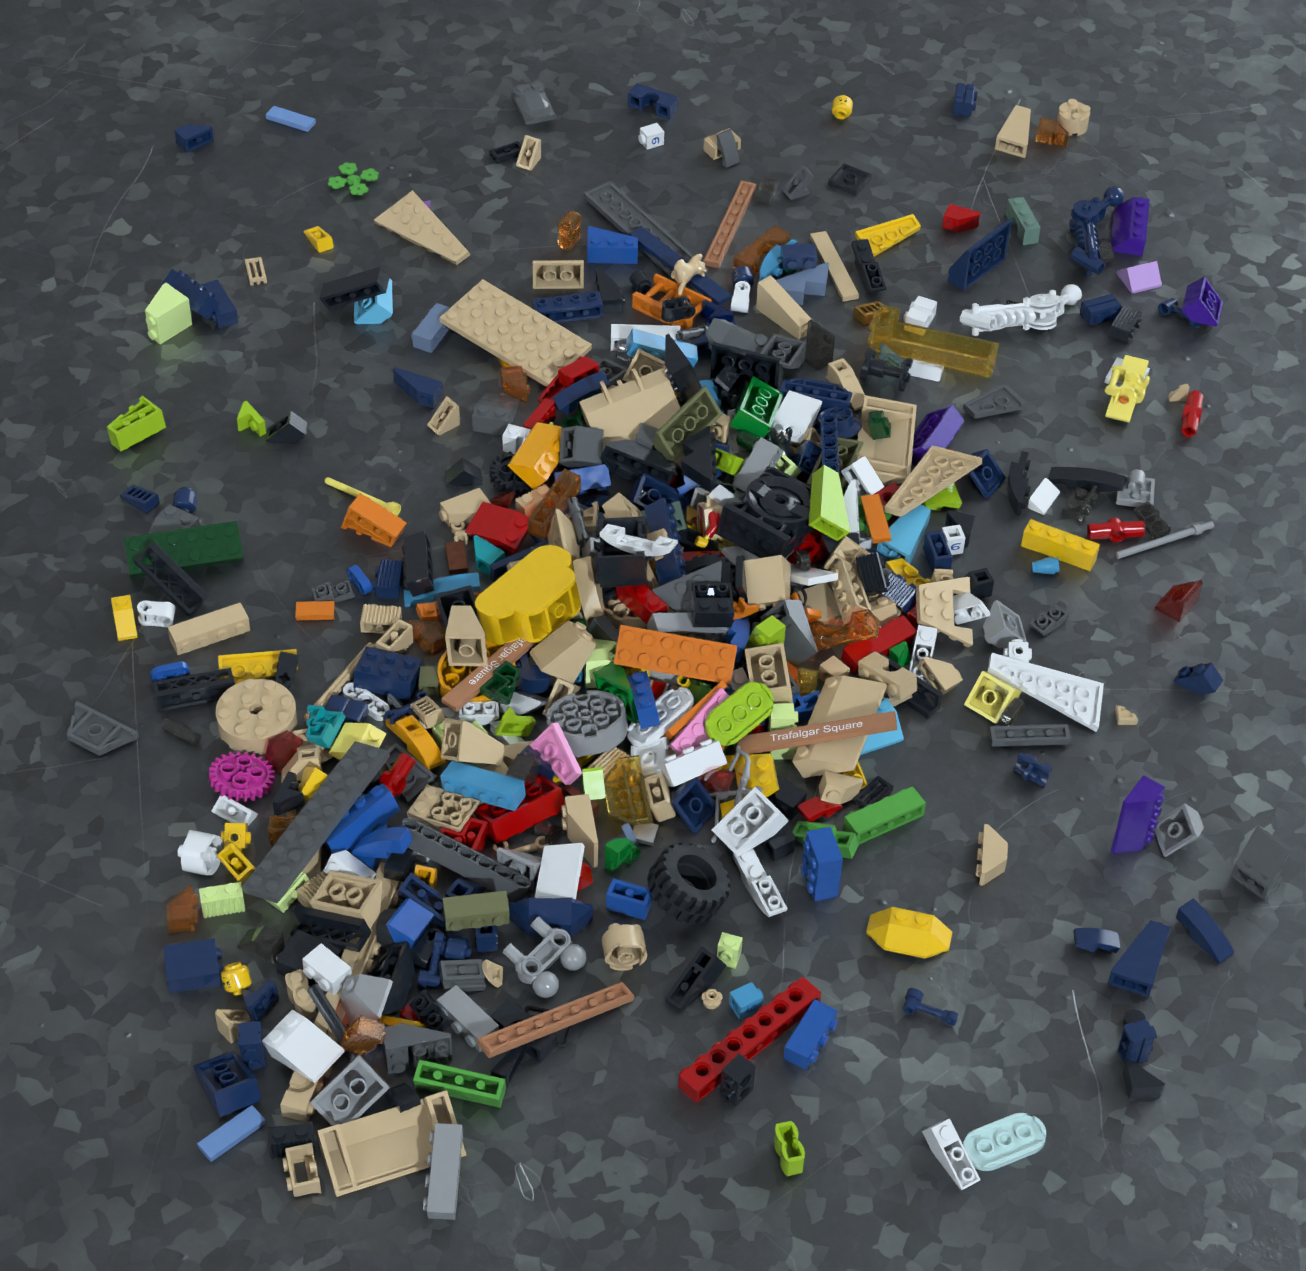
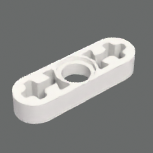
(362, 694)

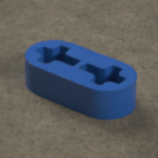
(359, 579)

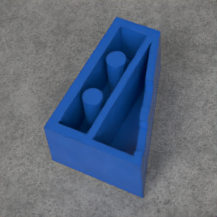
(611, 247)

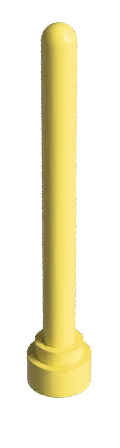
(392, 507)

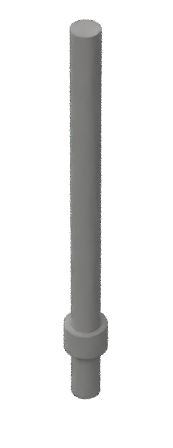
(1193, 530)

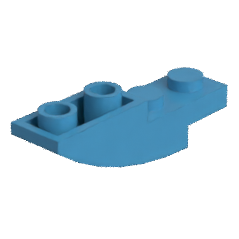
(772, 262)

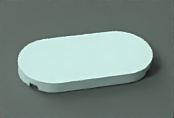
(1005, 1141)

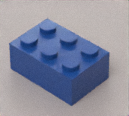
(821, 864)

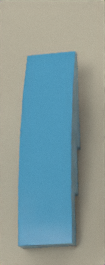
(443, 585)

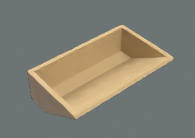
(629, 404)

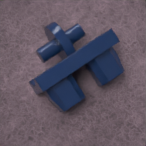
(1032, 769)

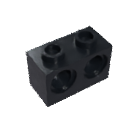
(737, 1080)

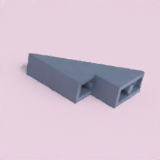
(806, 282)

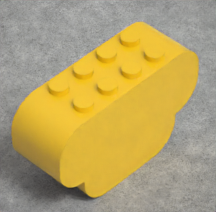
(530, 598)

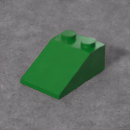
(614, 680)

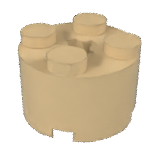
(1074, 117)
(624, 946)

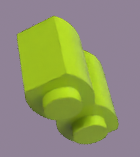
(789, 1148)

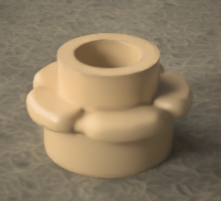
(711, 1003)

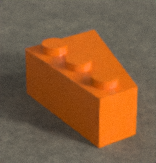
(373, 520)

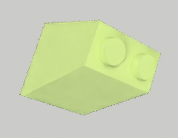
(167, 314)

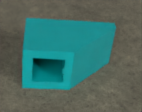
(486, 554)

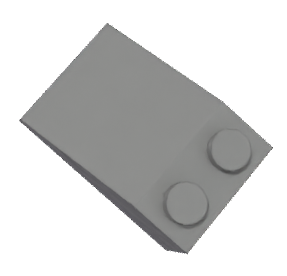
(350, 1092)

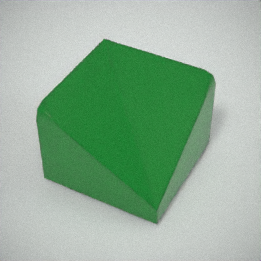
(900, 654)

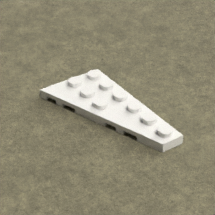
(1064, 692)

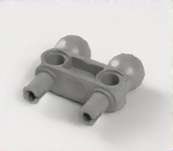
(544, 982)

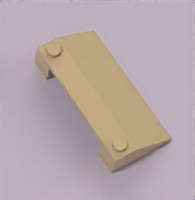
(891, 455)
(840, 699)
(383, 1144)

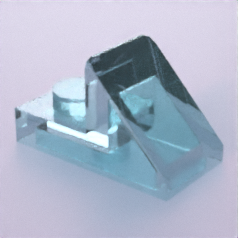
(890, 356)

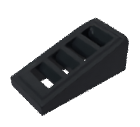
(509, 1064)

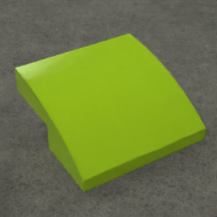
(947, 497)

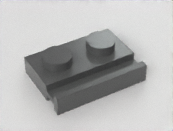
(463, 973)

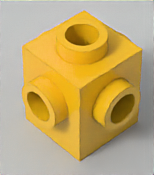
(241, 830)

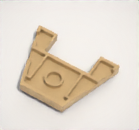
(936, 610)

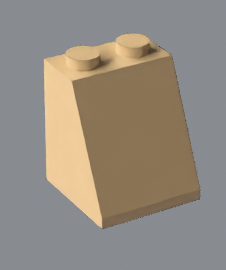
(767, 581)
(465, 638)
(564, 651)
(469, 744)

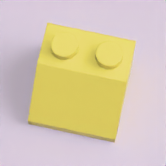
(991, 696)
(358, 732)

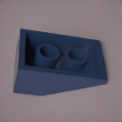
(648, 490)
(228, 1083)

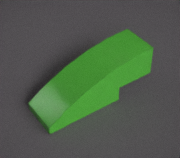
(846, 841)

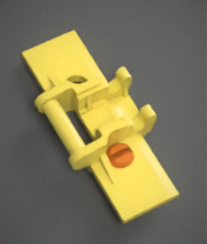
(1132, 390)

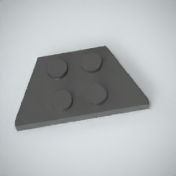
(678, 591)
(97, 731)

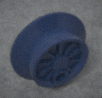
(846, 423)

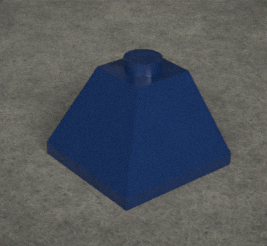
(988, 474)
(693, 804)

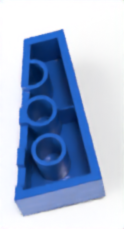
(362, 817)

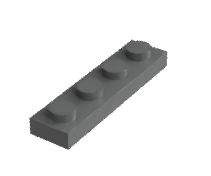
(1029, 735)

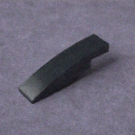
(1087, 478)

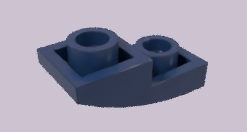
(1093, 938)

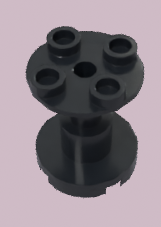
(879, 368)

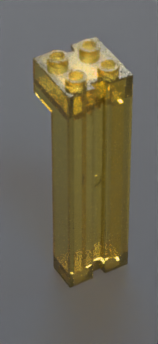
(932, 345)

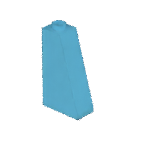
(906, 534)

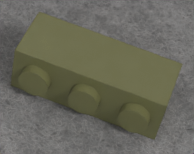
(476, 910)

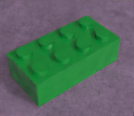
(756, 408)

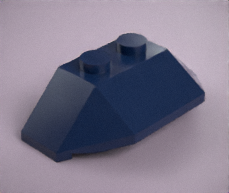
(828, 393)
(556, 912)

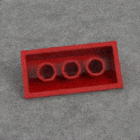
(540, 803)

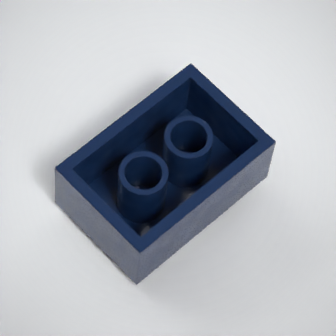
(387, 673)

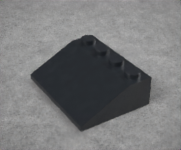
(747, 365)
(680, 371)

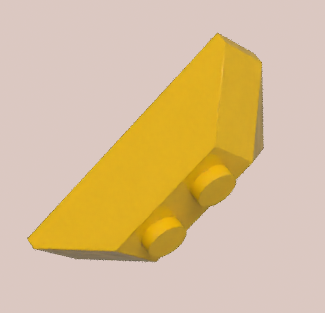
(909, 932)

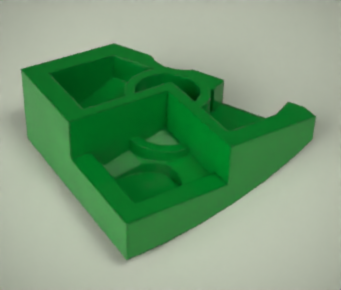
(620, 851)

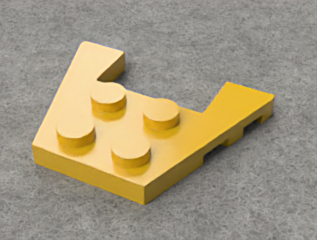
(761, 774)

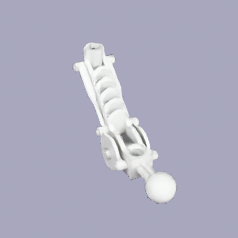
(1035, 312)

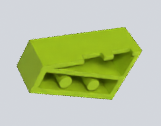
(136, 425)
(766, 633)

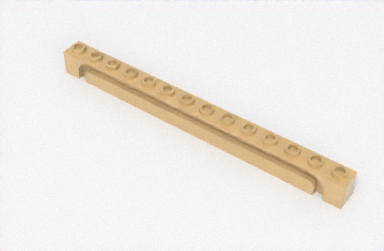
(301, 1091)

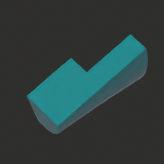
(323, 725)

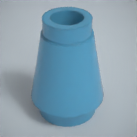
(1046, 566)

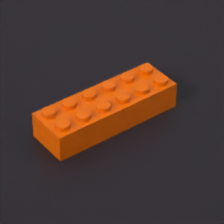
(675, 654)

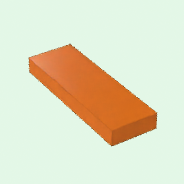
(875, 518)

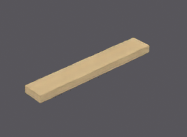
(836, 269)

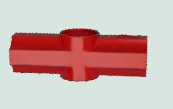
(1192, 413)
(1115, 530)
(396, 777)

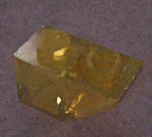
(807, 680)

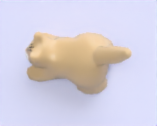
(685, 271)

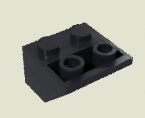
(712, 604)

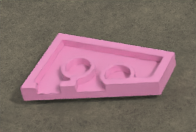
(556, 750)

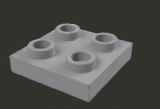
(1136, 490)

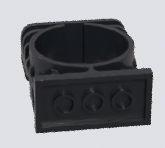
(770, 516)

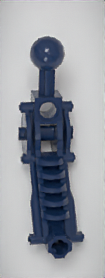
(1083, 225)

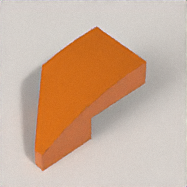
(744, 609)

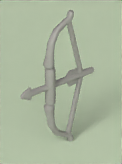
(741, 788)

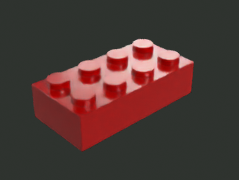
(543, 414)

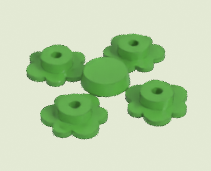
(353, 180)

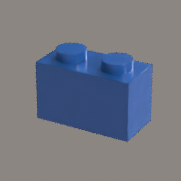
(628, 899)

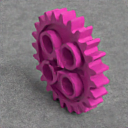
(241, 776)

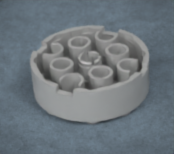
(590, 721)

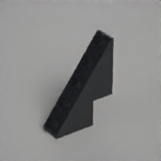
(700, 459)

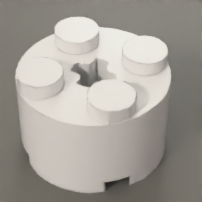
(200, 853)

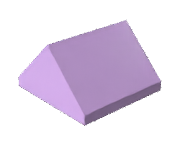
(1141, 277)

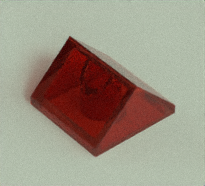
(1180, 600)

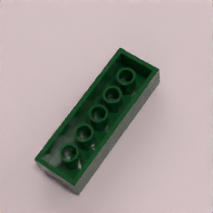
(188, 547)

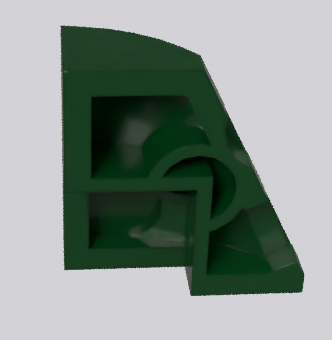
(502, 684)

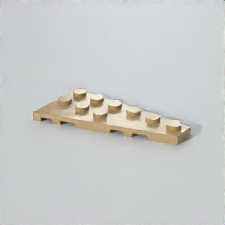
(420, 226)
(931, 475)

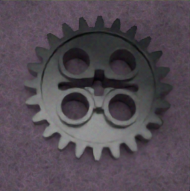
(506, 478)

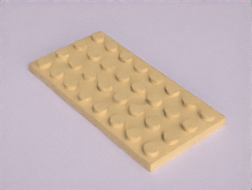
(514, 332)

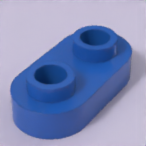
(169, 671)

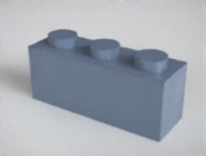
(430, 329)

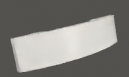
(616, 536)

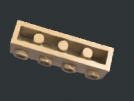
(848, 590)

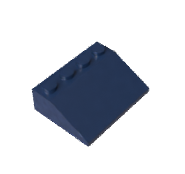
(981, 257)

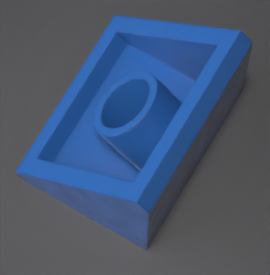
(409, 922)

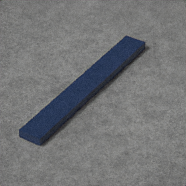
(669, 258)

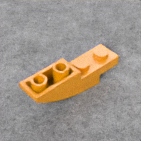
(418, 741)

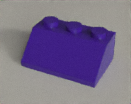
(1202, 303)

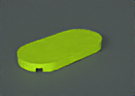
(739, 713)

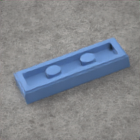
(290, 118)
(231, 1133)

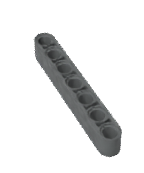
(466, 861)

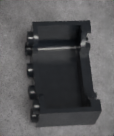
(617, 566)

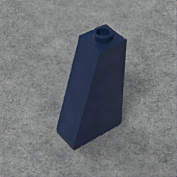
(1140, 962)

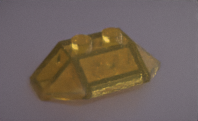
(627, 793)

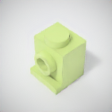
(729, 949)

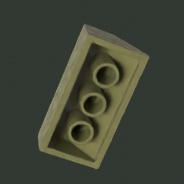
(687, 421)
(848, 452)

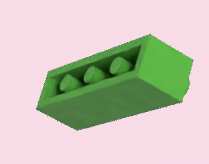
(885, 815)
(460, 1083)

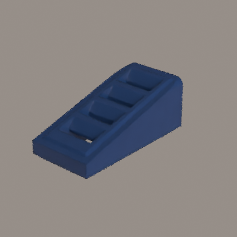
(147, 505)

